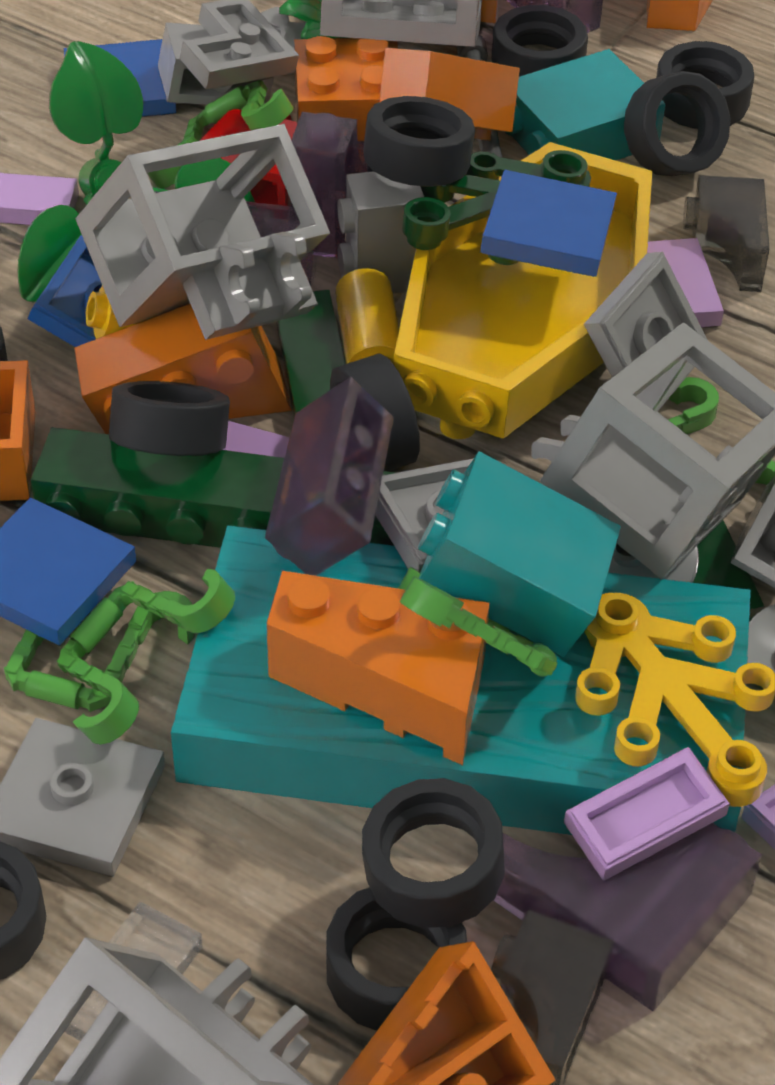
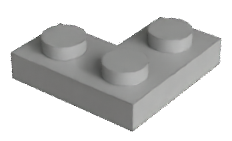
(239, 48)

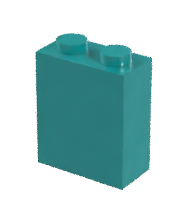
(578, 106)
(519, 550)

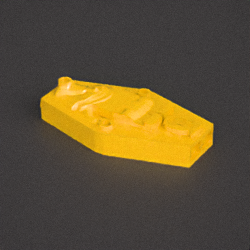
(505, 341)

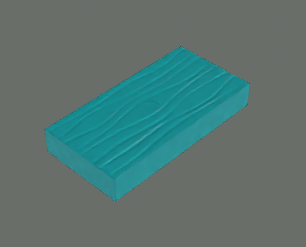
(526, 739)

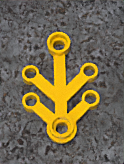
(629, 630)

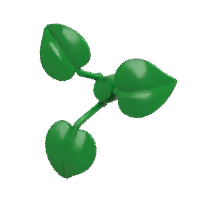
(89, 102)

